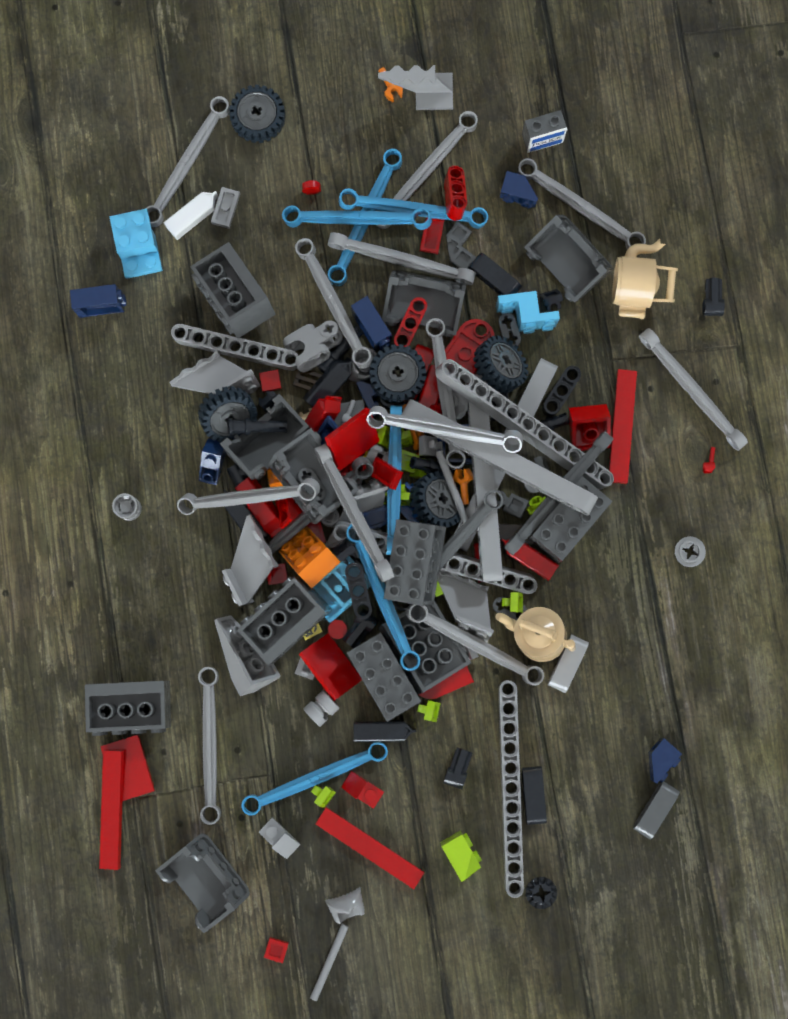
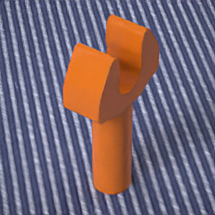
(390, 88)
(468, 476)

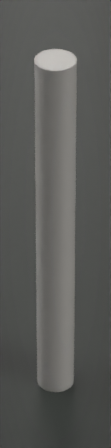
(452, 486)
(329, 962)

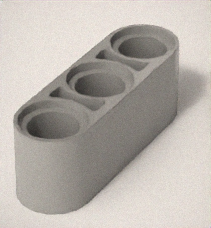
(568, 665)

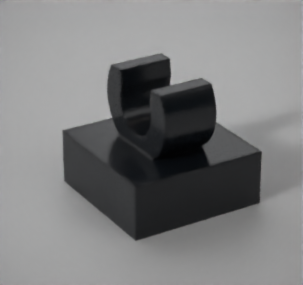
(551, 297)
(267, 401)
(344, 550)

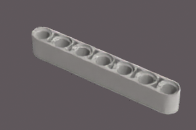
(227, 342)

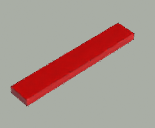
(622, 425)
(111, 809)
(370, 848)

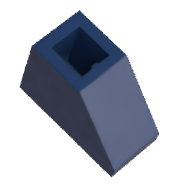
(518, 190)
(211, 462)
(661, 759)

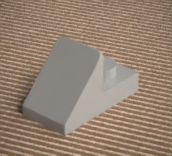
(279, 838)

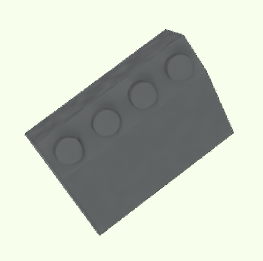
(437, 653)

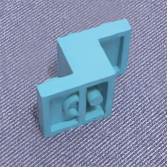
(136, 243)
(527, 312)
(335, 589)

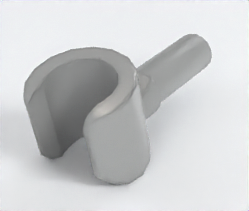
(346, 416)

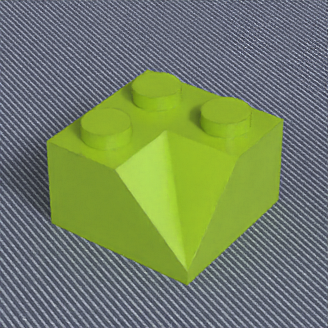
(460, 854)

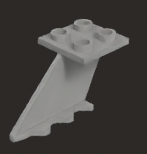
(432, 89)
(214, 374)
(368, 497)
(250, 564)
(467, 604)

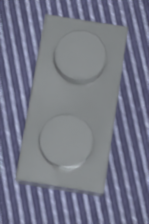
(225, 207)

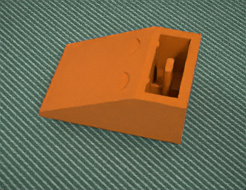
(309, 556)

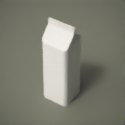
(191, 214)

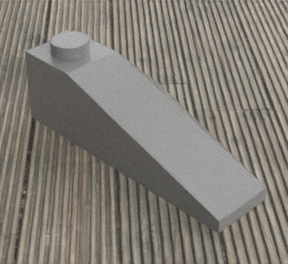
(244, 664)

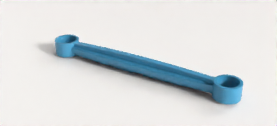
(402, 206)
(356, 217)
(359, 230)
(394, 496)
(386, 606)
(313, 778)

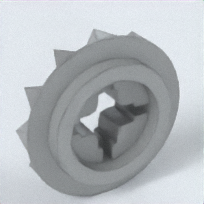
(698, 548)

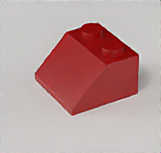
(588, 424)

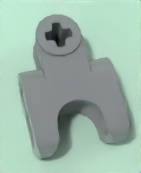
(315, 343)

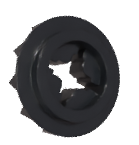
(533, 888)

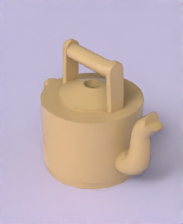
(638, 281)
(546, 623)

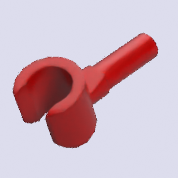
(708, 467)

